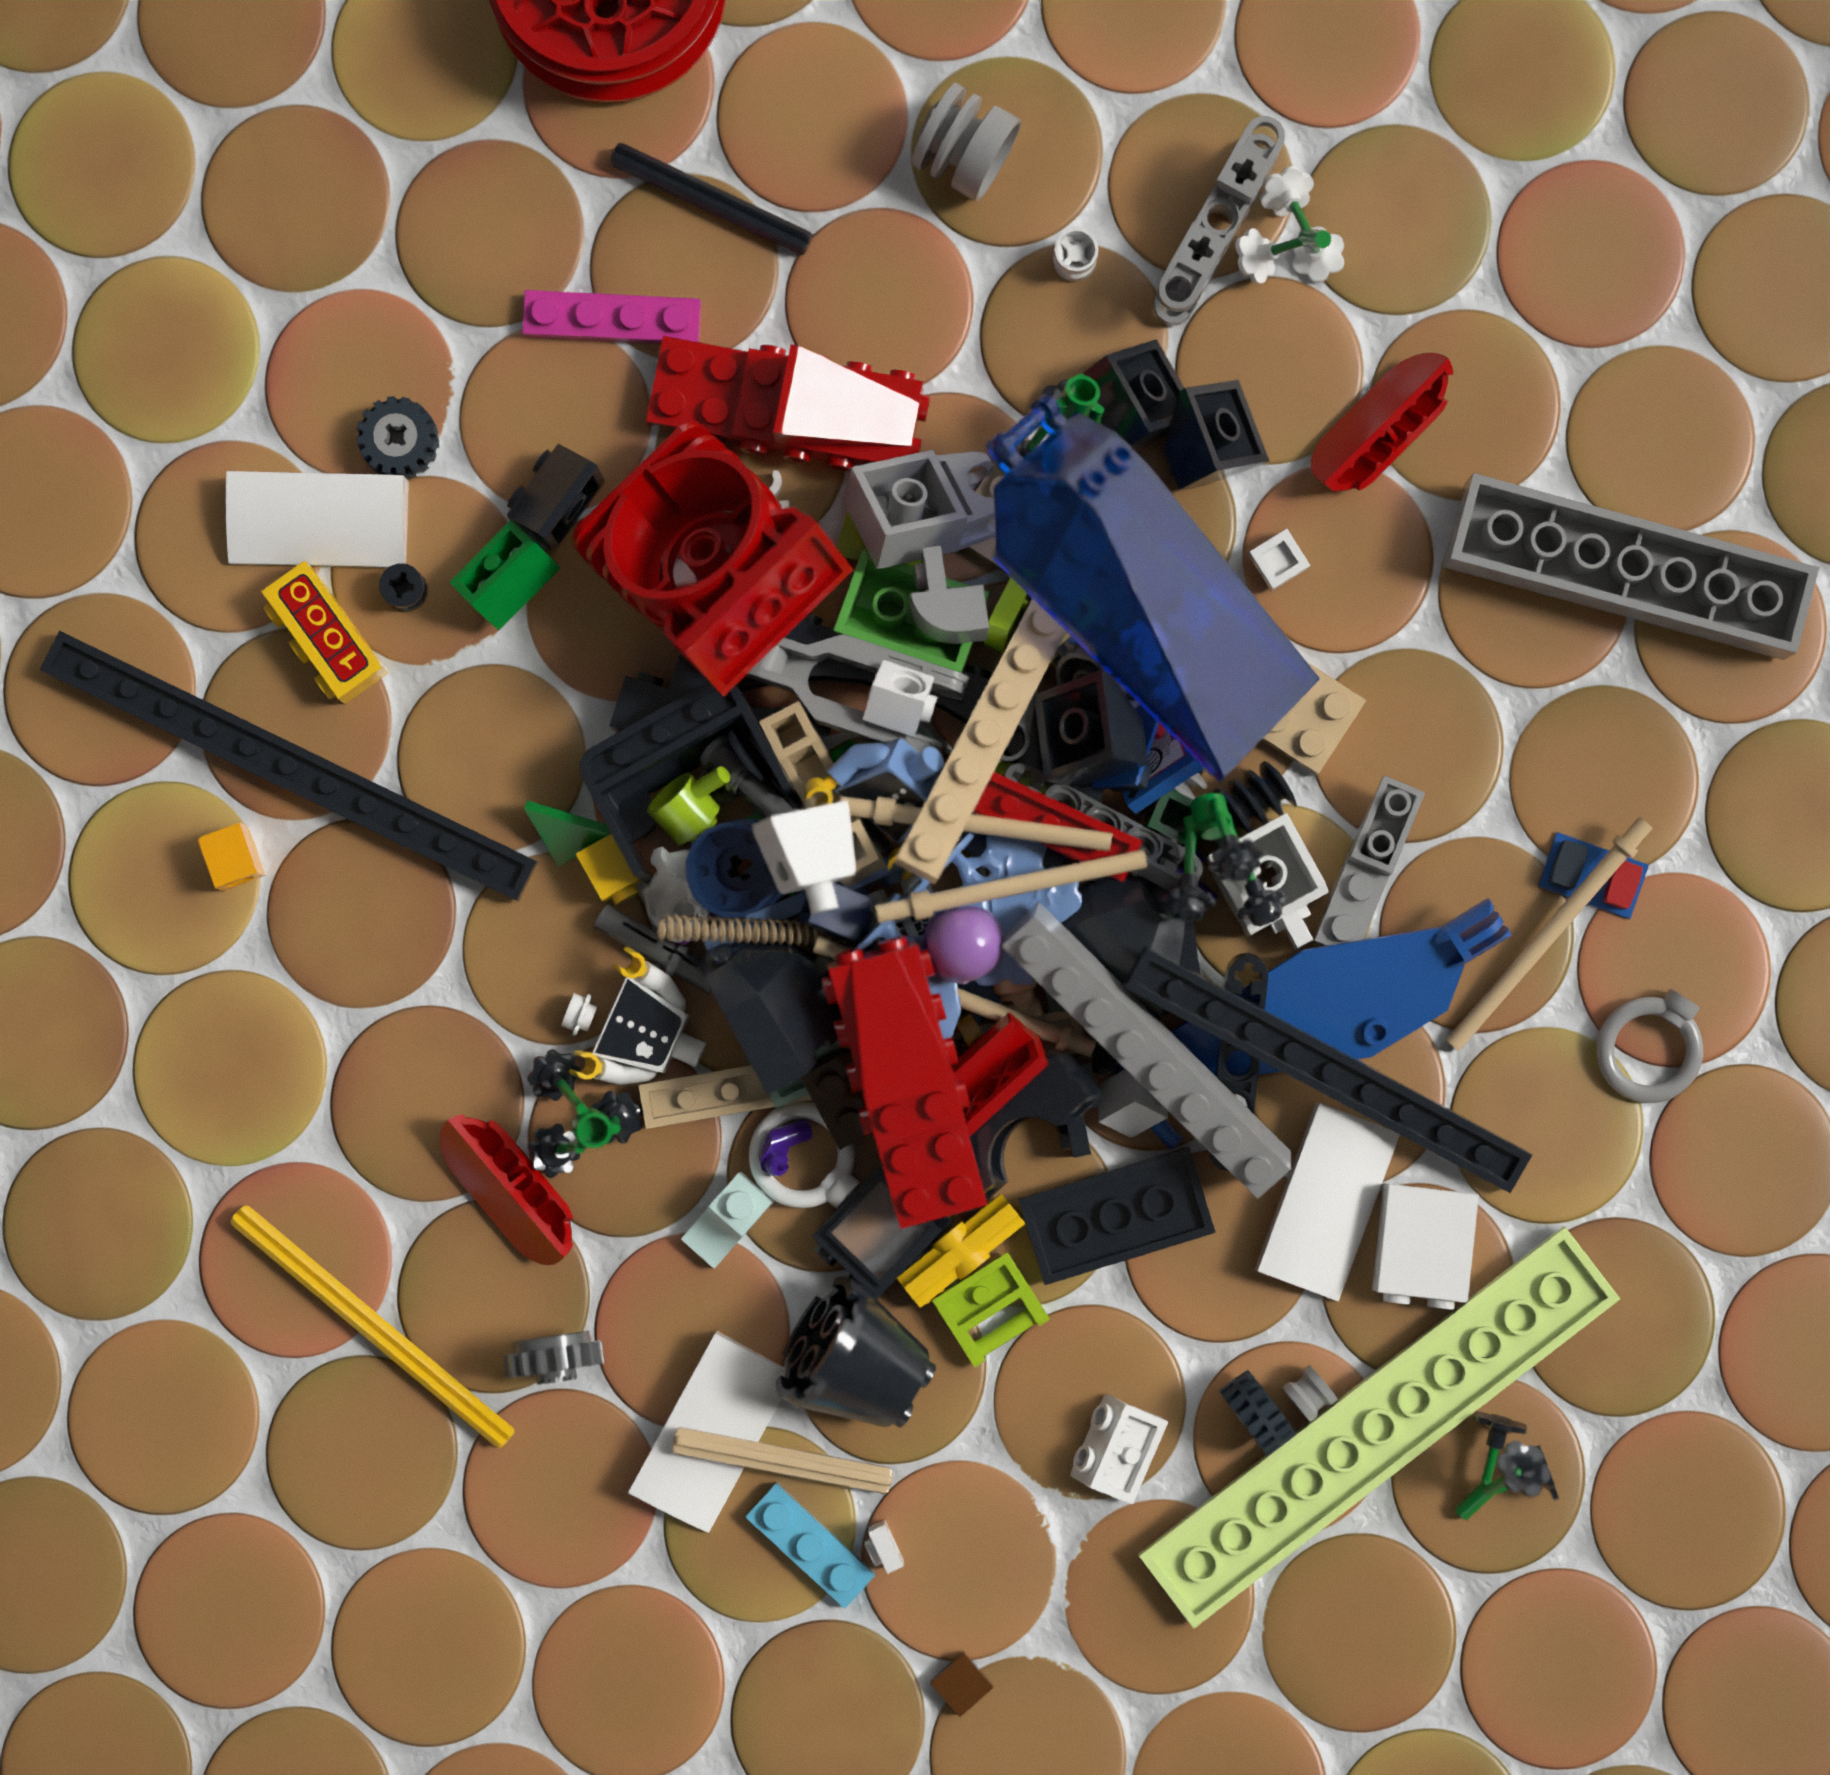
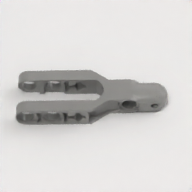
(781, 671)

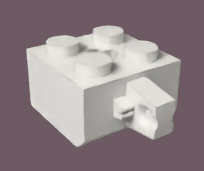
(1295, 875)

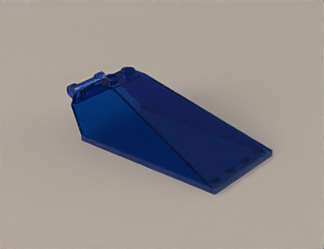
(1141, 586)

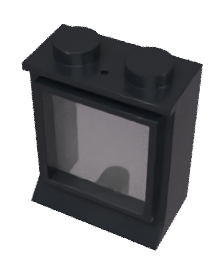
(868, 1238)

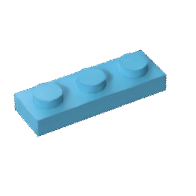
(810, 1545)

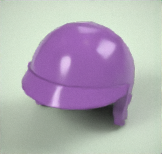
(963, 943)

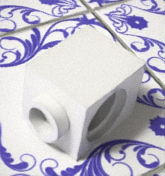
(900, 698)

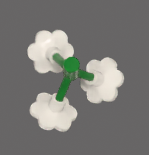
(1315, 248)

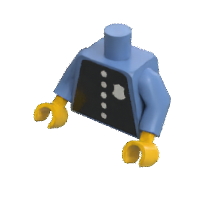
(882, 771)

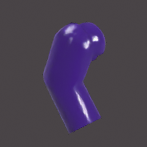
(777, 1144)

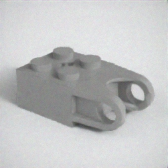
(920, 504)

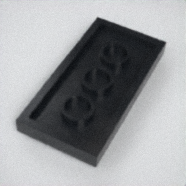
(1116, 1215)

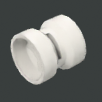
(1075, 246)

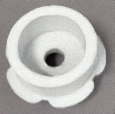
(579, 1014)

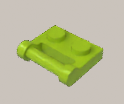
(983, 1296)

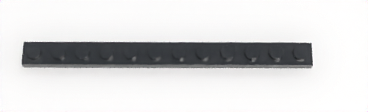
(289, 766)

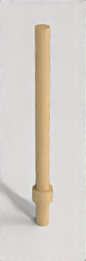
(886, 812)
(923, 904)

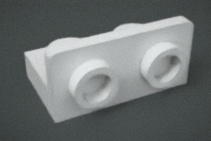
(1118, 1448)

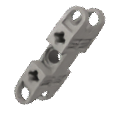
(1246, 166)

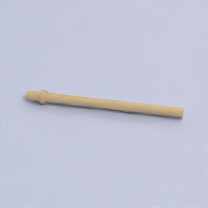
(1623, 847)
(1061, 1036)

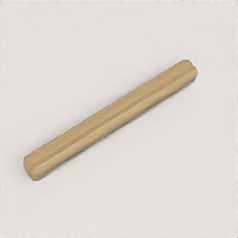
(782, 1460)

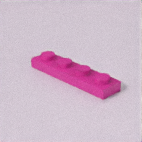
(610, 317)

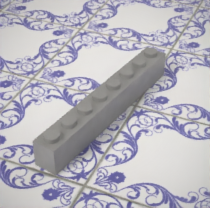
(1147, 1050)

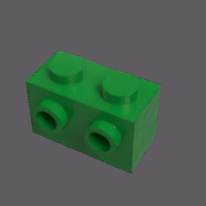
(504, 575)

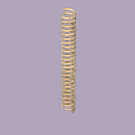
(763, 934)

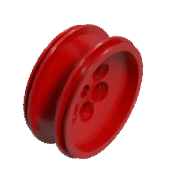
(612, 57)

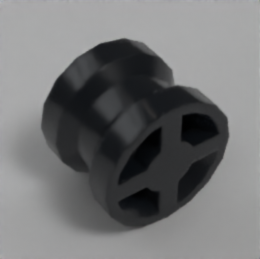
(412, 590)

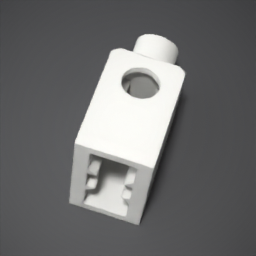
(809, 851)

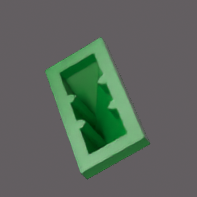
(564, 832)

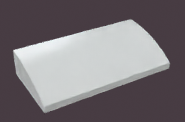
(316, 519)
(1327, 1201)
(726, 1396)

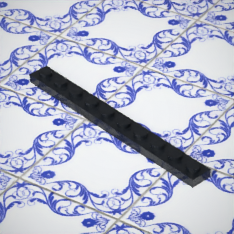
(1326, 1069)

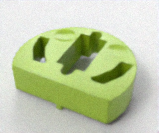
(1007, 616)

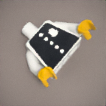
(642, 1029)

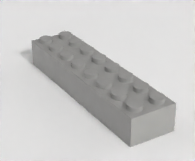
(1631, 567)

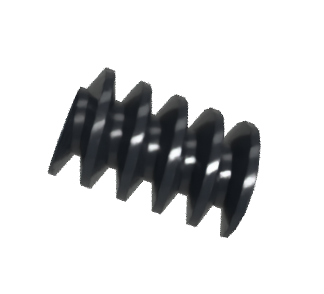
(1255, 797)

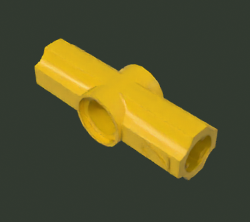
(960, 1250)

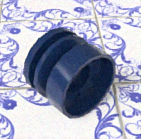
(714, 873)

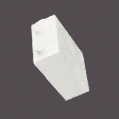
(1425, 1245)

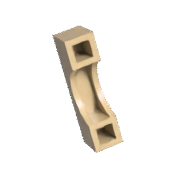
(806, 757)

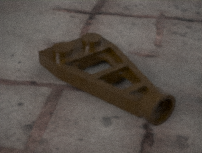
(832, 1091)

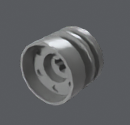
(965, 141)

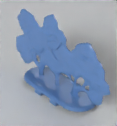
(1004, 859)

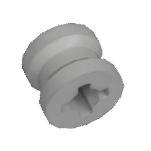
(1309, 1393)

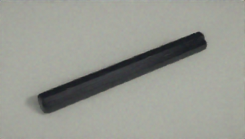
(711, 198)

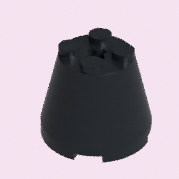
(854, 1359)

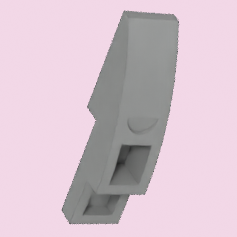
(1369, 863)

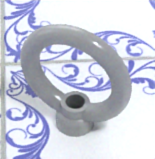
(1673, 1009)

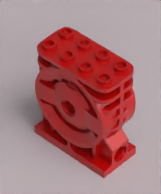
(727, 551)

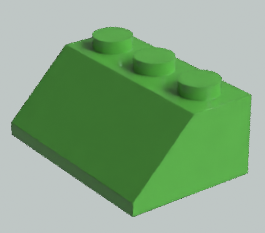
(880, 614)

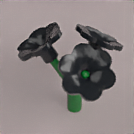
(1522, 1467)

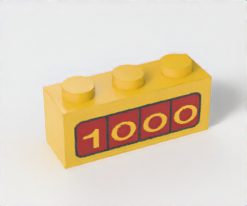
(322, 633)

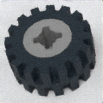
(409, 450)
(1257, 1412)

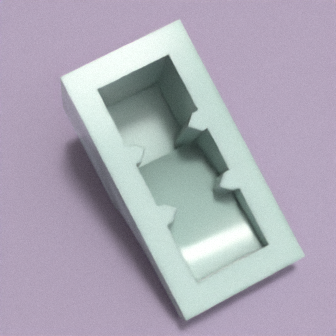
(727, 1219)

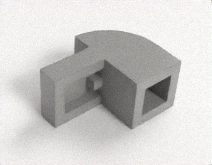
(945, 613)

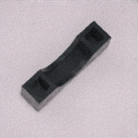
(1055, 1094)

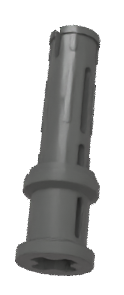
(742, 780)

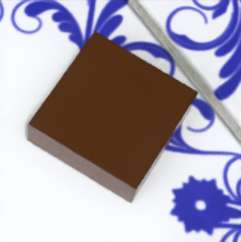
(961, 1684)

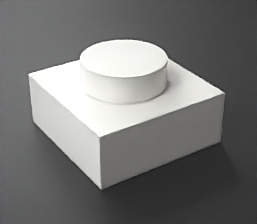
(1279, 559)
(883, 1547)

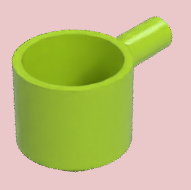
(686, 807)

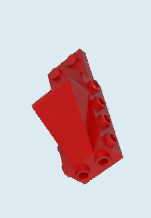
(788, 402)
(906, 1079)

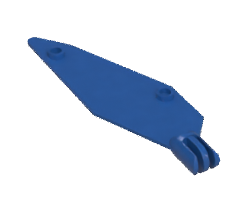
(1364, 990)

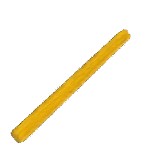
(372, 1326)

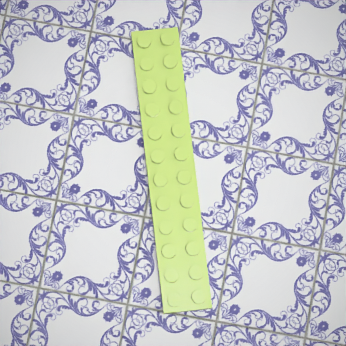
(1379, 1426)

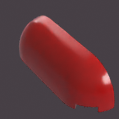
(1383, 423)
(508, 1188)

